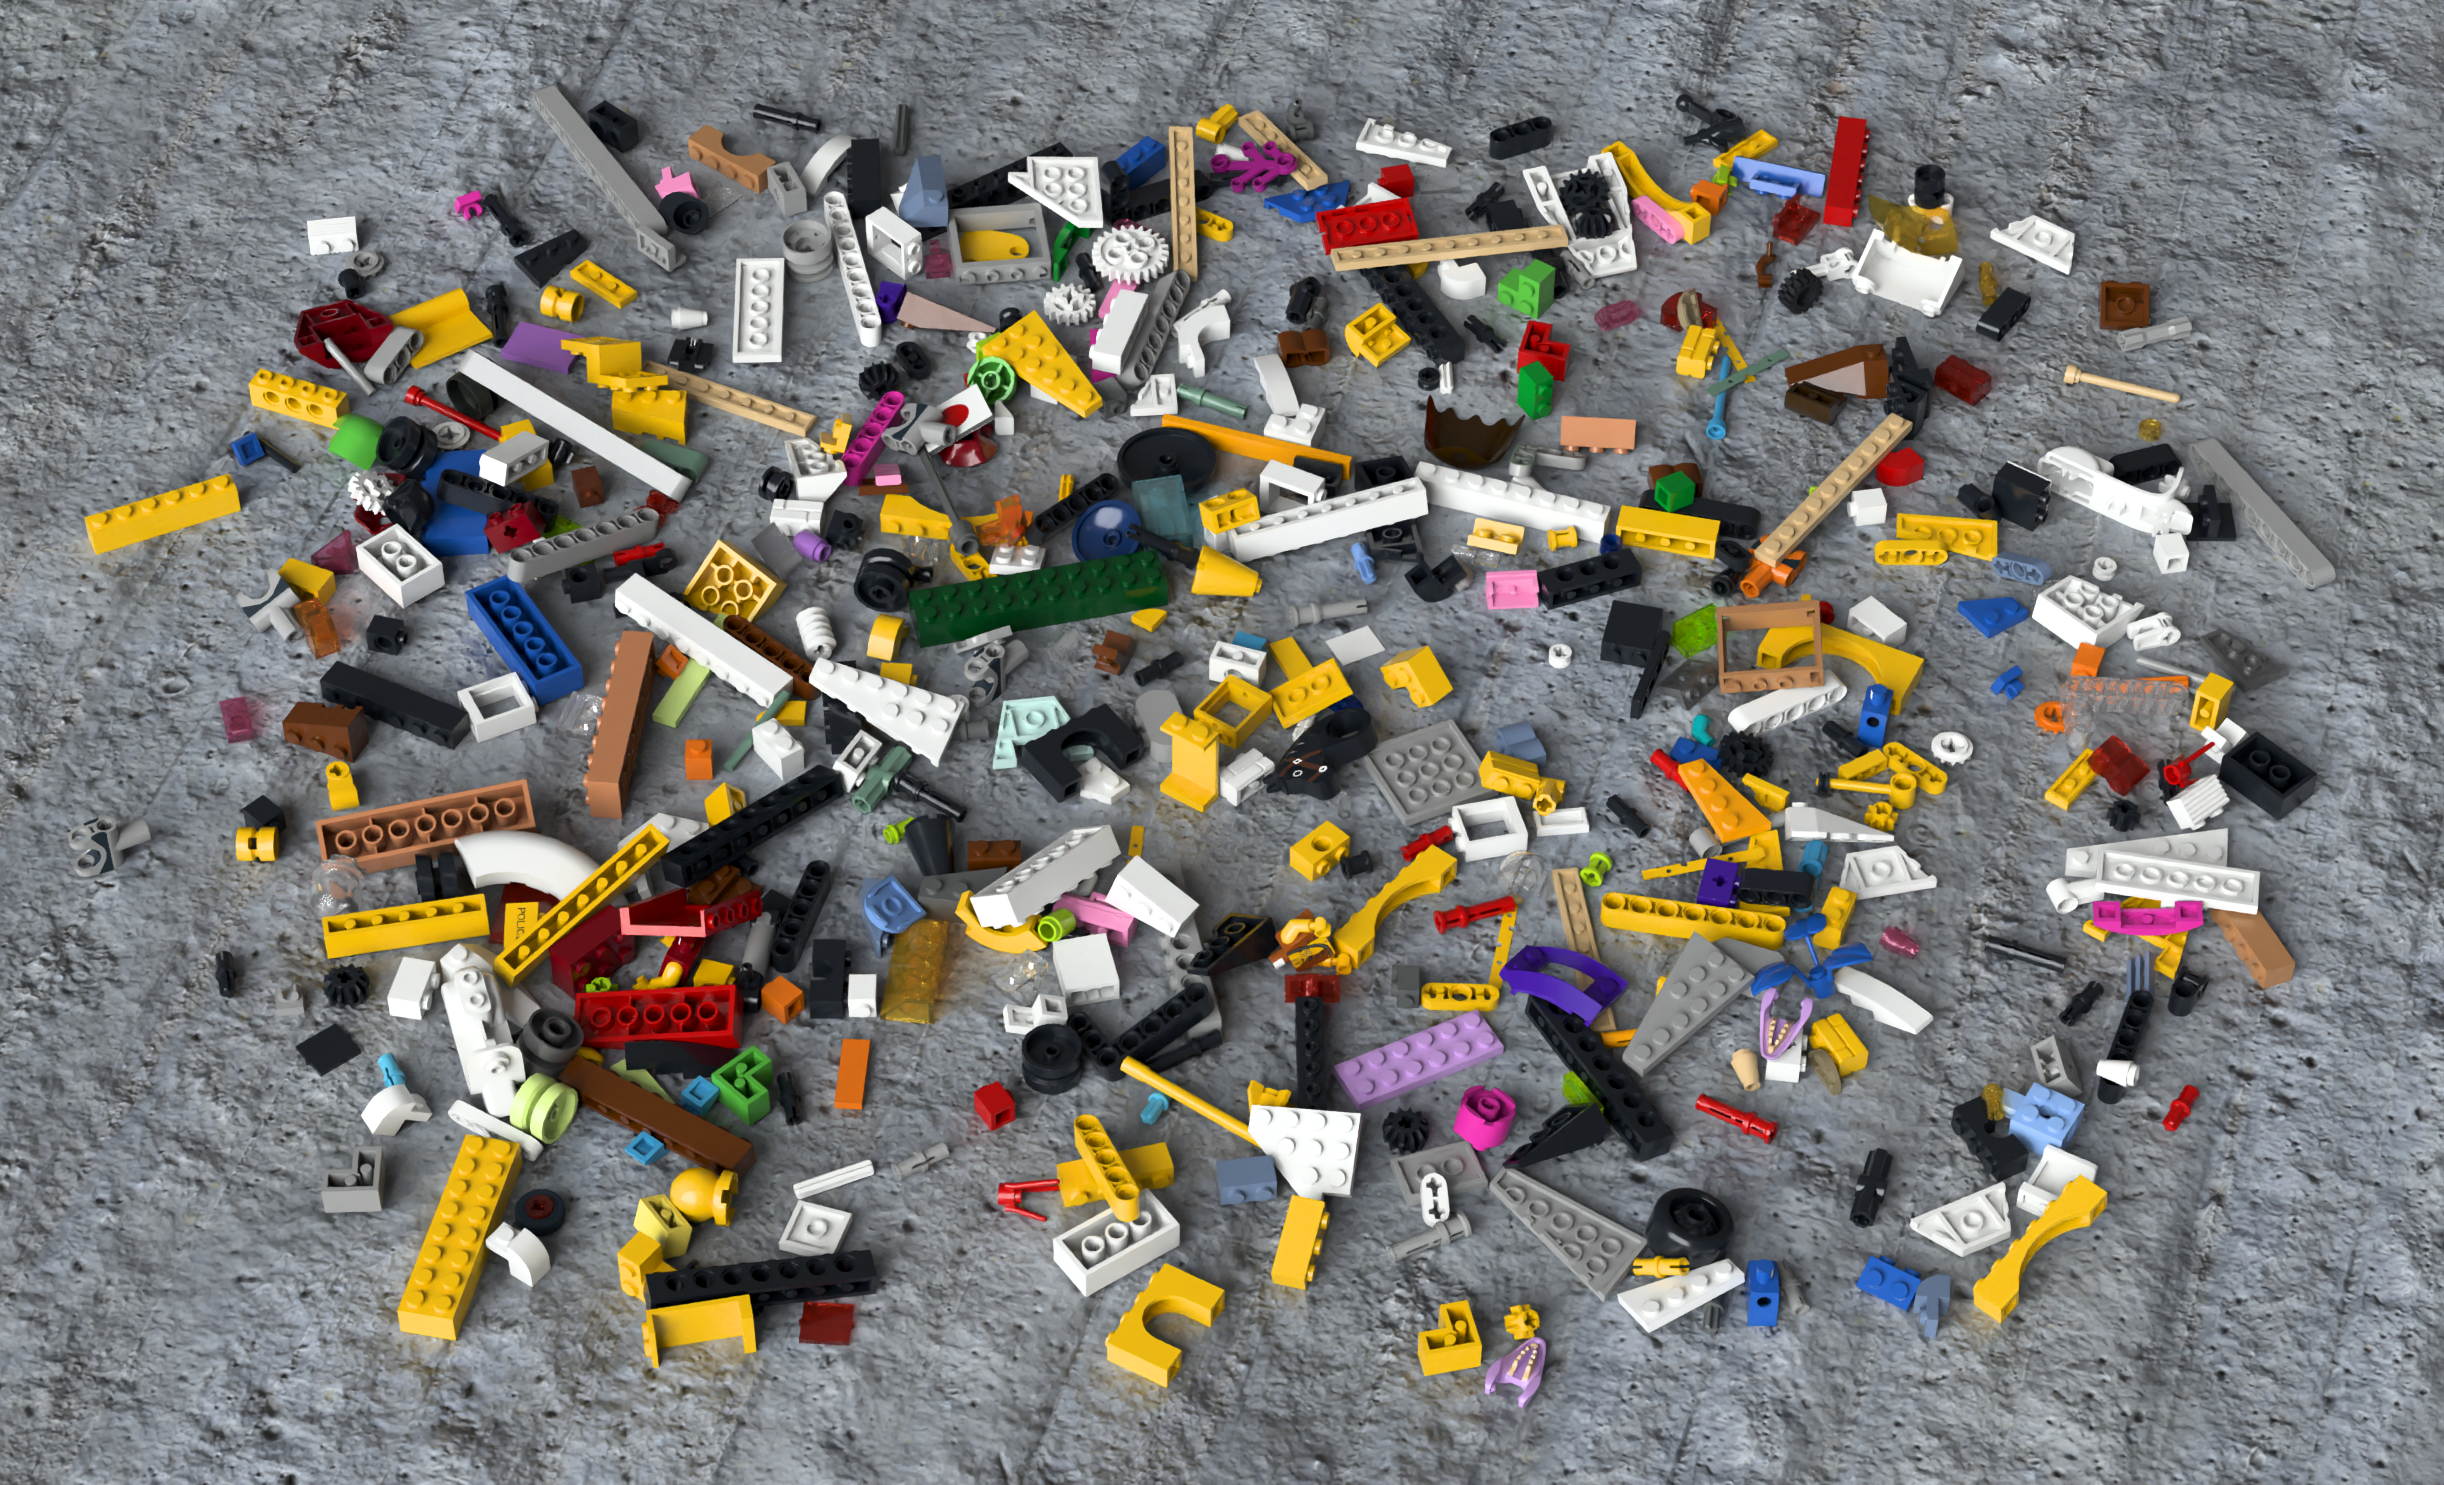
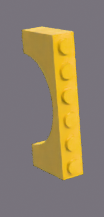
(1887, 665)

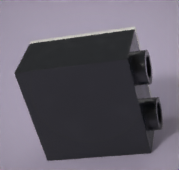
(2022, 495)

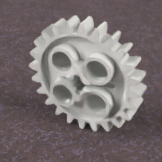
(1130, 254)

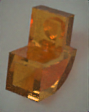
(1009, 526)
(318, 627)

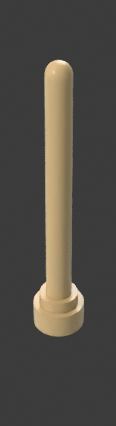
(2075, 375)

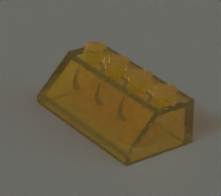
(916, 973)

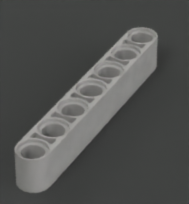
(1161, 315)
(582, 545)

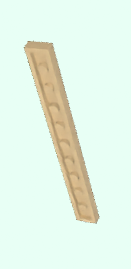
(1449, 247)
(1832, 490)

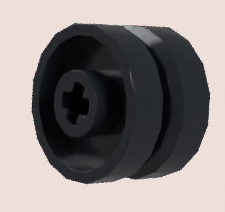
(406, 447)
(884, 580)
(438, 879)
(1051, 1059)

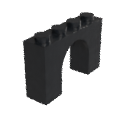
(1096, 728)

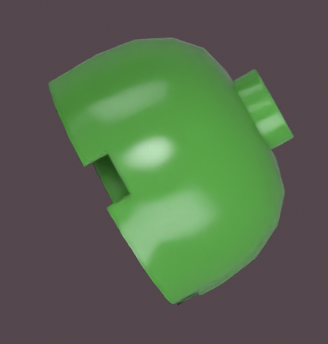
(994, 378)

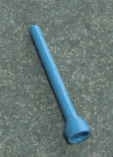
(1716, 426)

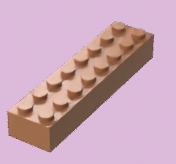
(620, 725)
(395, 833)

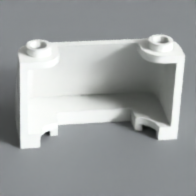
(1907, 276)

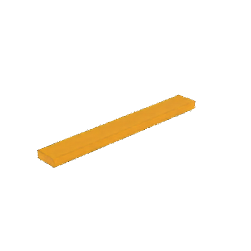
(1255, 445)

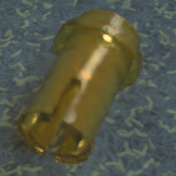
(1993, 1097)

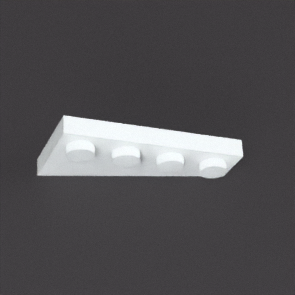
(1404, 146)

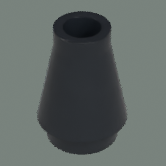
(1725, 582)

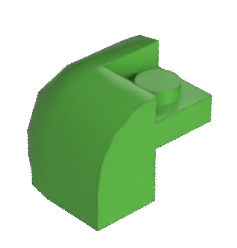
(356, 439)

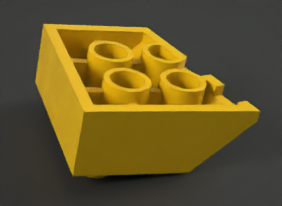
(733, 584)

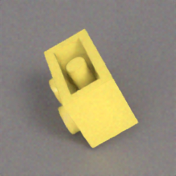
(663, 1223)

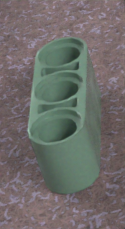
(683, 460)

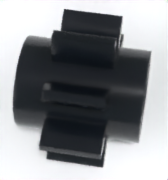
(560, 452)
(2123, 815)

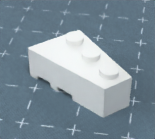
(1151, 898)

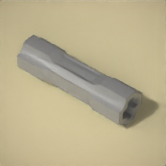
(2138, 337)

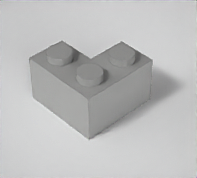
(356, 1188)

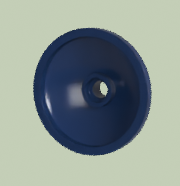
(1101, 526)

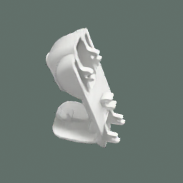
(2091, 483)
(483, 1038)

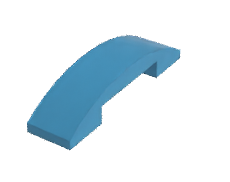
(695, 1099)

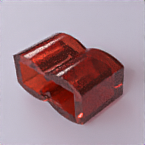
(2118, 765)

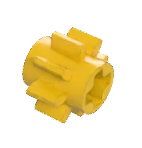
(1881, 817)
(1522, 1321)

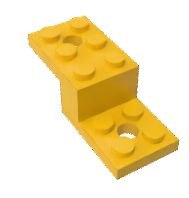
(614, 363)

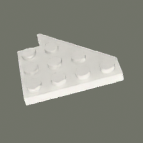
(1065, 186)
(1310, 1147)

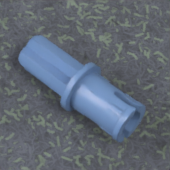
(1364, 563)

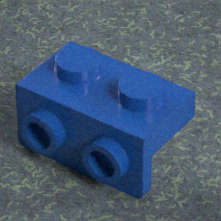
(1889, 1283)

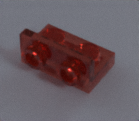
(1794, 221)

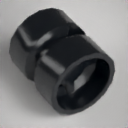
(1929, 186)

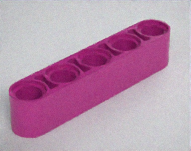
(868, 442)

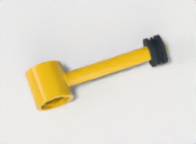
(1900, 790)

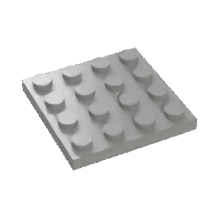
(1427, 772)

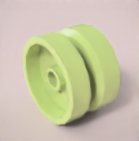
(543, 1108)

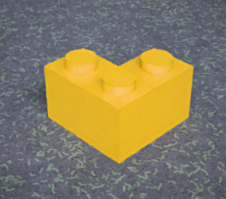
(1419, 673)
(640, 1257)
(1454, 1344)

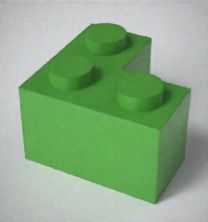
(1528, 290)
(744, 1084)

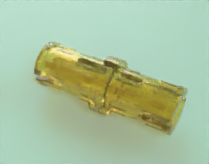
(1987, 283)

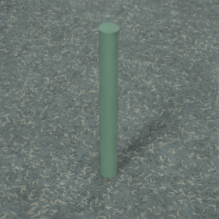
(746, 744)

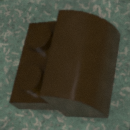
(1814, 402)

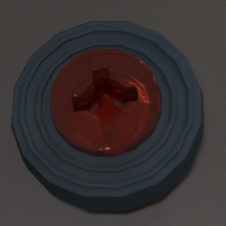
(529, 1213)

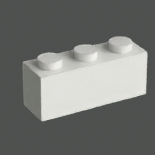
(514, 458)

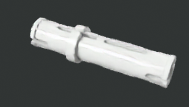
(1220, 298)

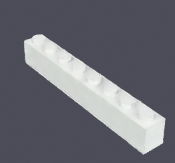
(1513, 502)
(1329, 519)
(702, 640)

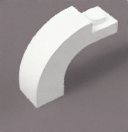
(1199, 329)

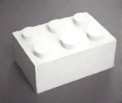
(400, 565)

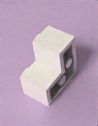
(1303, 430)

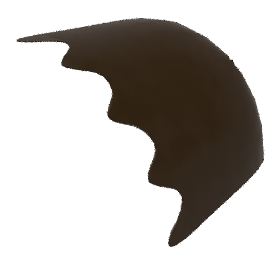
(1466, 442)

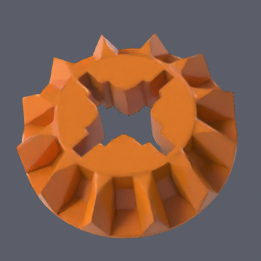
(2043, 717)

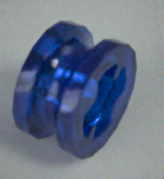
(1612, 540)

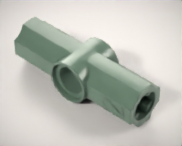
(880, 779)

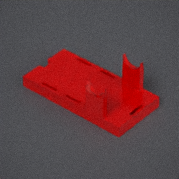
(1367, 224)

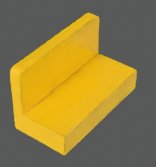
(723, 803)

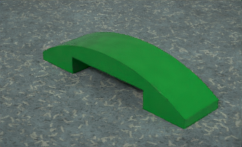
(1063, 244)

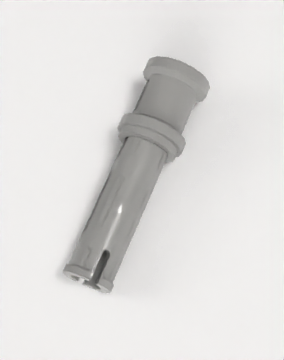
(1315, 613)
(1440, 1234)

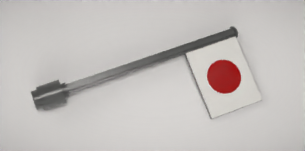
(967, 413)

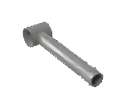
(1709, 844)

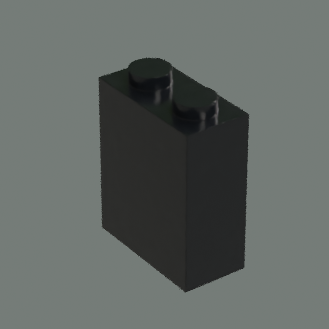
(1631, 633)

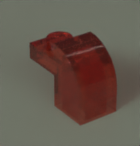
(1670, 318)

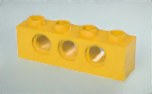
(298, 398)

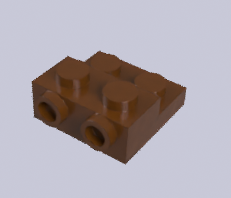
(2123, 305)
(720, 886)

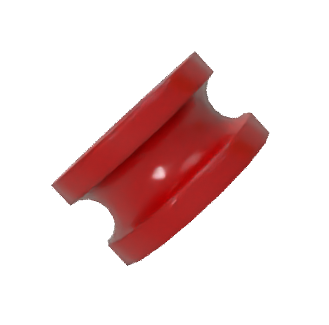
(1826, 612)

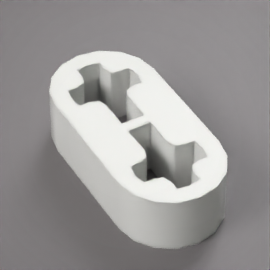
(1428, 1200)

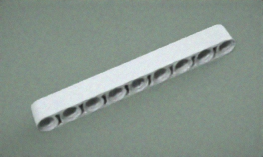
(852, 269)

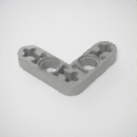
(1527, 456)

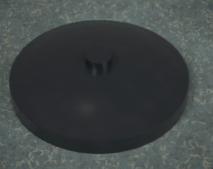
(1167, 453)

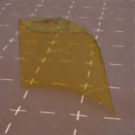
(1908, 223)

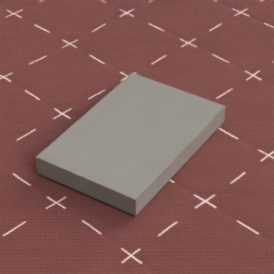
(1452, 1161)

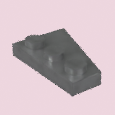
(2240, 663)

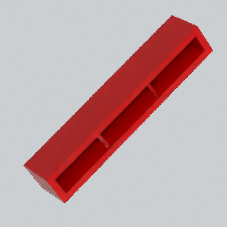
(1845, 170)

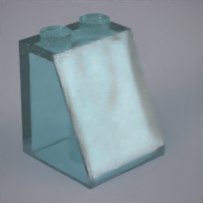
(1163, 509)

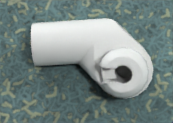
(1086, 887)

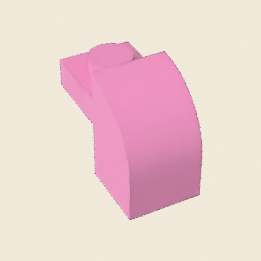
(682, 183)

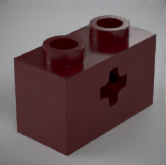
(514, 526)

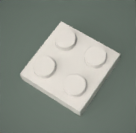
(1016, 559)
(815, 1230)

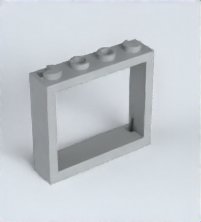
(994, 219)

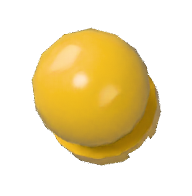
(704, 1195)

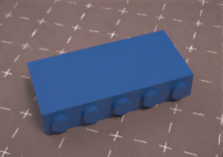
(454, 528)

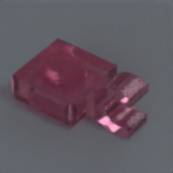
(936, 263)

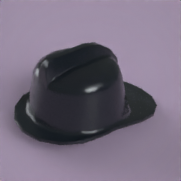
(684, 213)

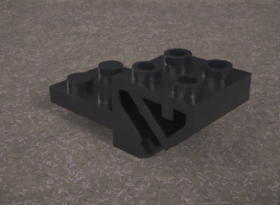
(1908, 389)

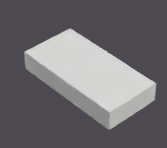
(1561, 822)

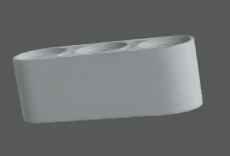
(394, 355)

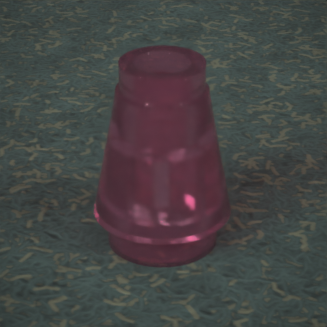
(1898, 942)

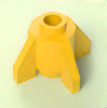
(1267, 1096)

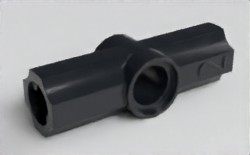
(1547, 256)
(1871, 1188)

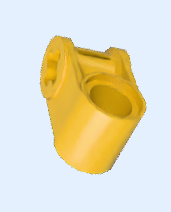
(341, 787)

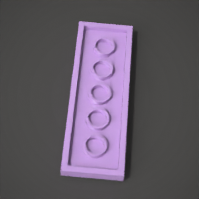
(1418, 1060)

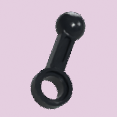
(1686, 104)

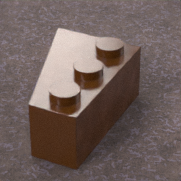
(327, 730)

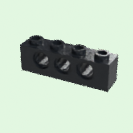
(1589, 578)

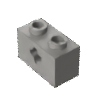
(787, 189)
(2056, 1067)

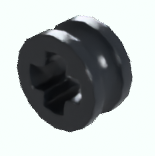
(1428, 373)

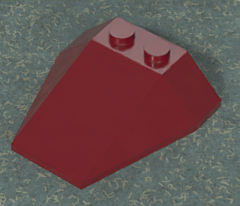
(349, 325)

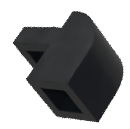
(1434, 583)

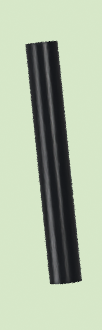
(277, 456)

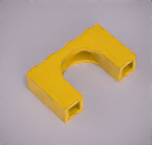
(1167, 1292)

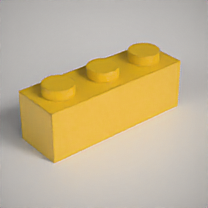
(1864, 766)

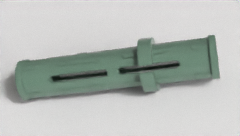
(1207, 399)

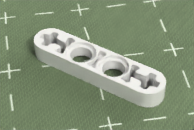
(493, 1128)

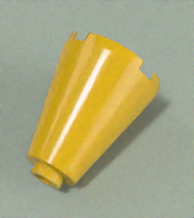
(1223, 576)

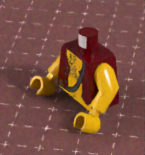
(677, 965)

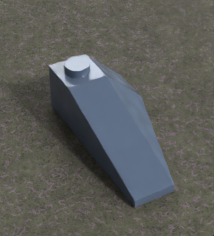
(925, 194)

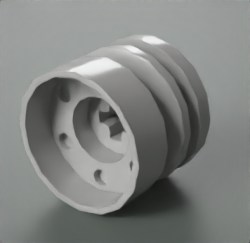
(807, 250)

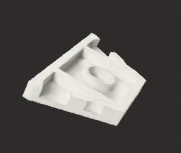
(2040, 241)
(674, 828)
(1883, 873)
(1968, 1222)

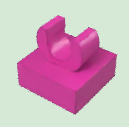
(468, 202)

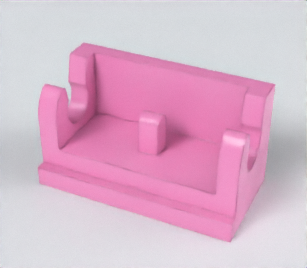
(1511, 589)

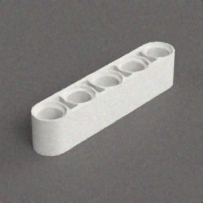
(1786, 706)

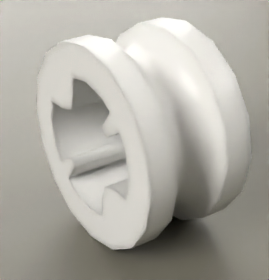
(2100, 573)
(1563, 661)

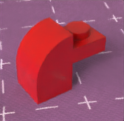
(1900, 468)

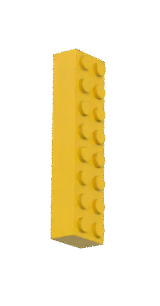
(455, 1242)

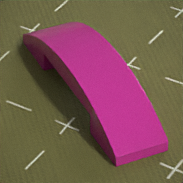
(2148, 921)

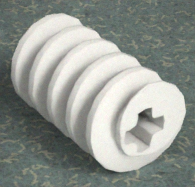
(816, 633)

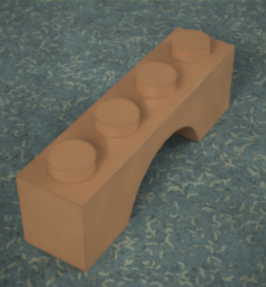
(709, 148)

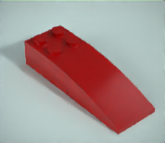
(668, 1014)

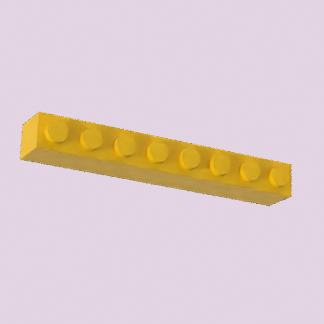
(581, 904)

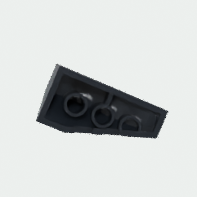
(1234, 943)
(1563, 1132)

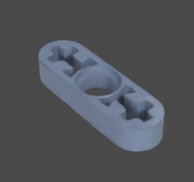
(2029, 564)

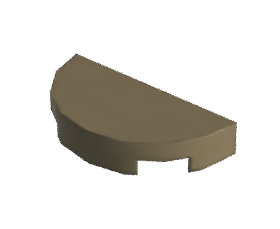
(1689, 310)
(1825, 1070)

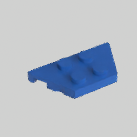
(1303, 204)

